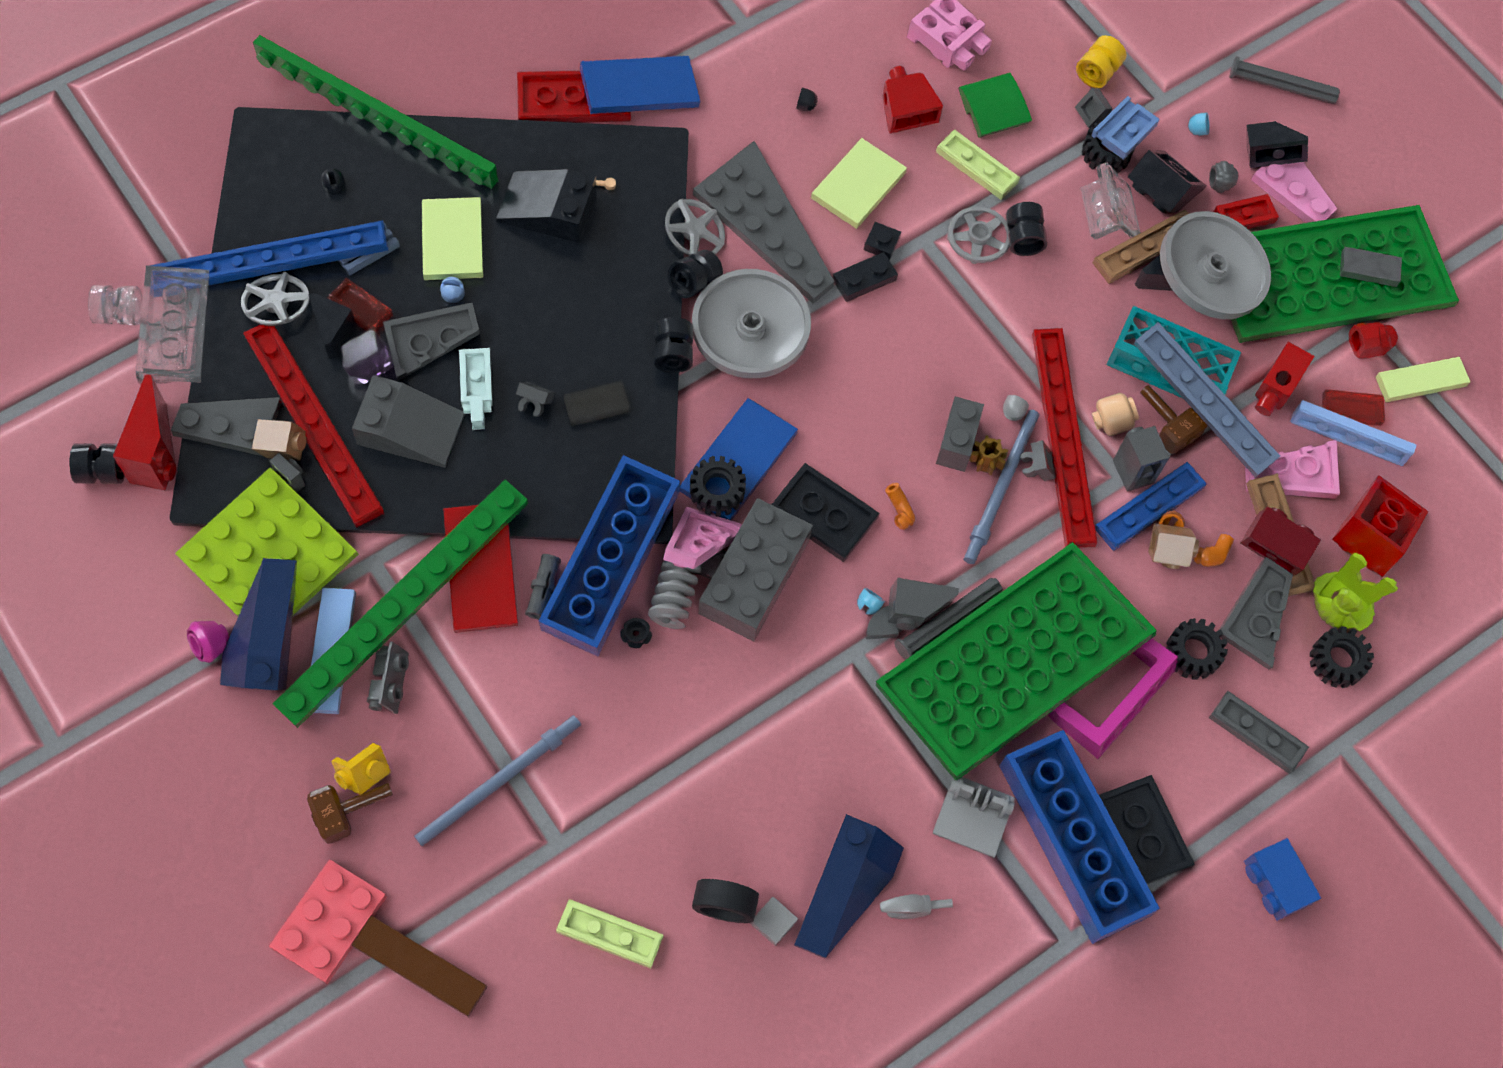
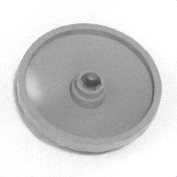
(1215, 265)
(751, 323)

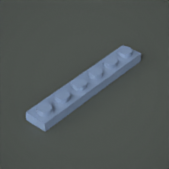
(1206, 399)

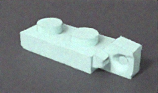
(476, 384)

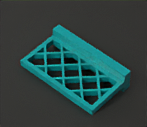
(1131, 361)

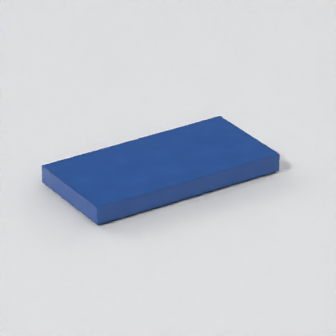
(639, 84)
(754, 442)

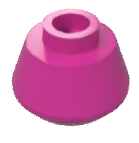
(207, 640)

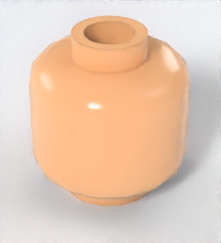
(1115, 414)

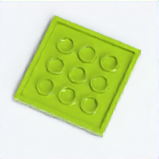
(270, 524)

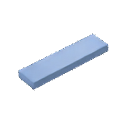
(1353, 433)
(333, 622)

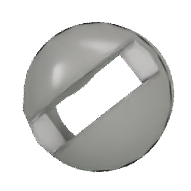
(1015, 407)

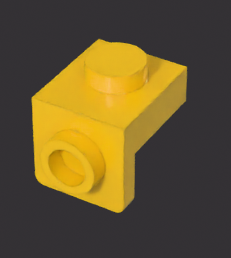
(362, 770)

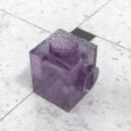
(366, 356)

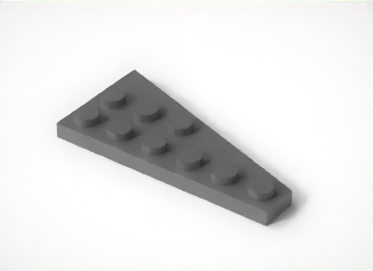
(762, 216)

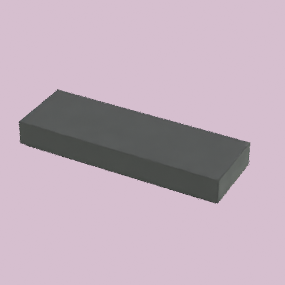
(1259, 732)

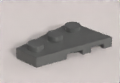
(428, 335)
(1257, 614)

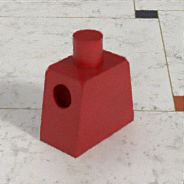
(909, 101)
(1282, 378)

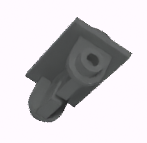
(391, 664)

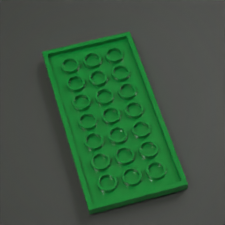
(1307, 281)
(1015, 660)

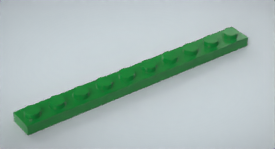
(380, 114)
(400, 604)

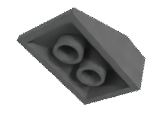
(406, 422)

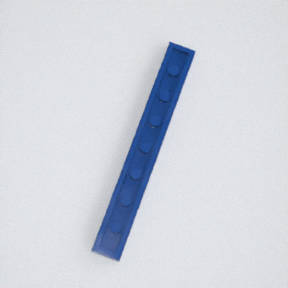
(289, 253)

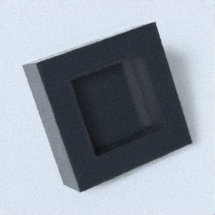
(882, 240)

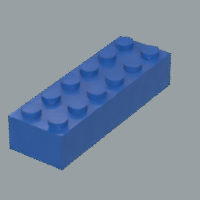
(609, 556)
(1078, 836)

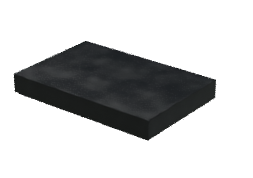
(836, 514)
(1147, 829)

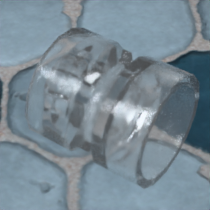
(108, 305)

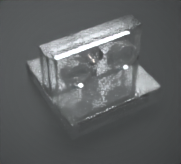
(1109, 204)

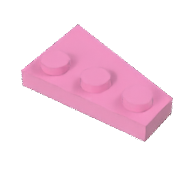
(1296, 190)
(1306, 471)

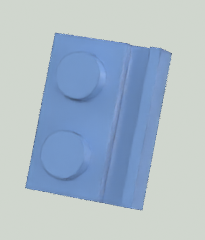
(1125, 128)

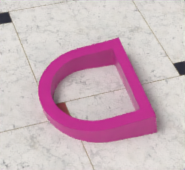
(1098, 739)

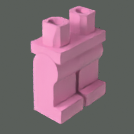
(949, 33)

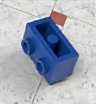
(1281, 879)

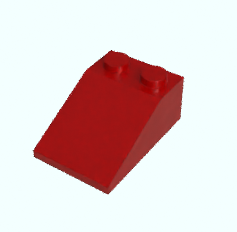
(146, 441)
(1381, 526)

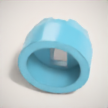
(1199, 124)
(871, 600)

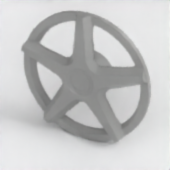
(695, 228)
(979, 235)
(276, 299)

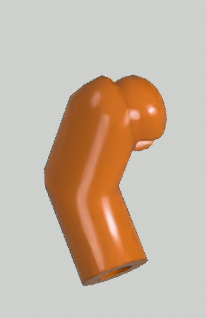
(902, 506)
(1215, 554)

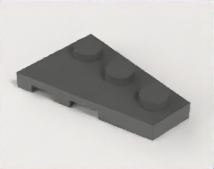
(225, 422)

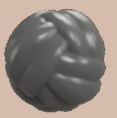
(1223, 176)

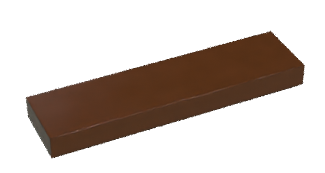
(419, 966)

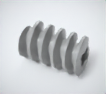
(671, 595)

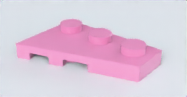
(699, 538)

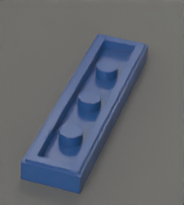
(1150, 506)

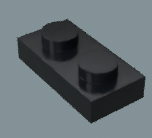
(865, 276)

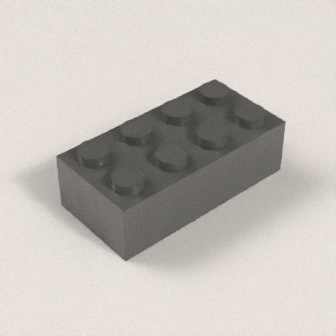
(755, 569)

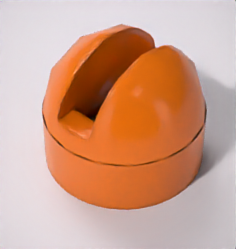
(1165, 519)

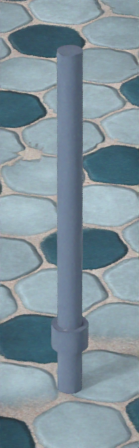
(981, 532)
(549, 741)

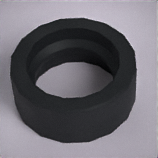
(725, 900)

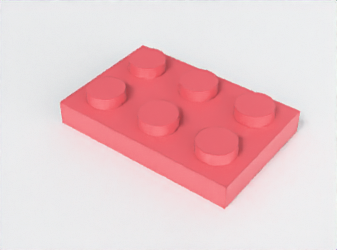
(327, 921)

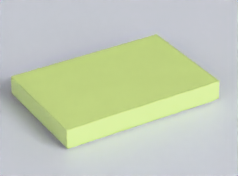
(858, 183)
(452, 238)

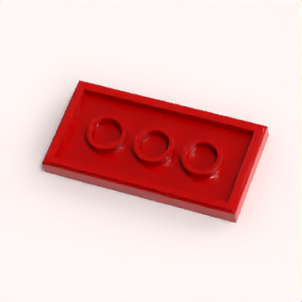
(558, 98)
(485, 586)

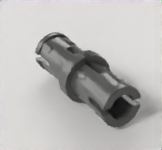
(543, 585)

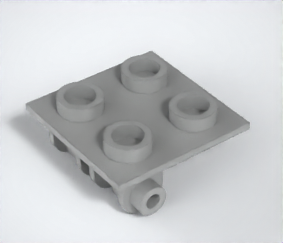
(974, 816)

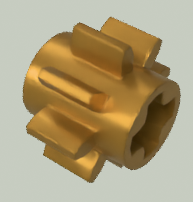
(988, 455)

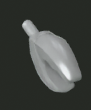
(912, 906)

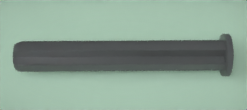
(1284, 81)
(948, 618)

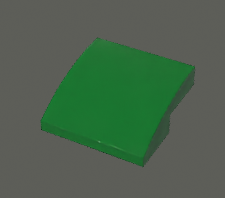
(995, 104)

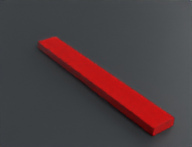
(310, 415)
(1064, 438)

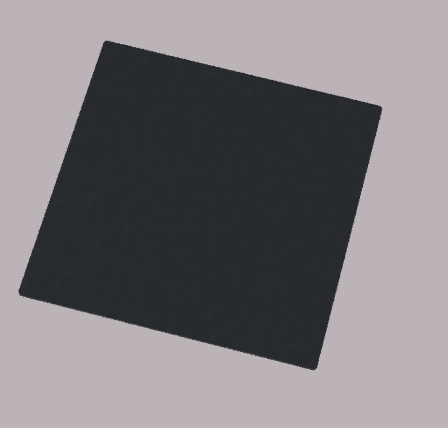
(544, 308)

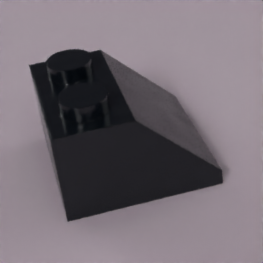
(1165, 181)

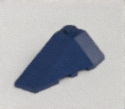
(261, 637)
(852, 879)

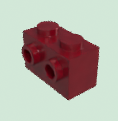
(1281, 540)

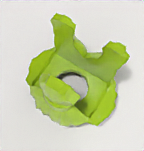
(1355, 599)

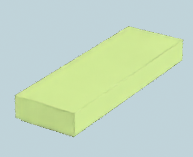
(977, 164)
(1422, 379)
(609, 933)

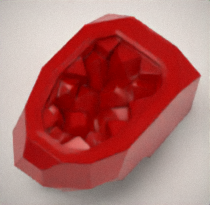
(1372, 339)

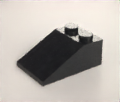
(549, 202)

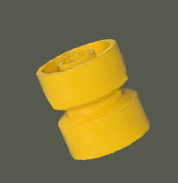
(1101, 61)

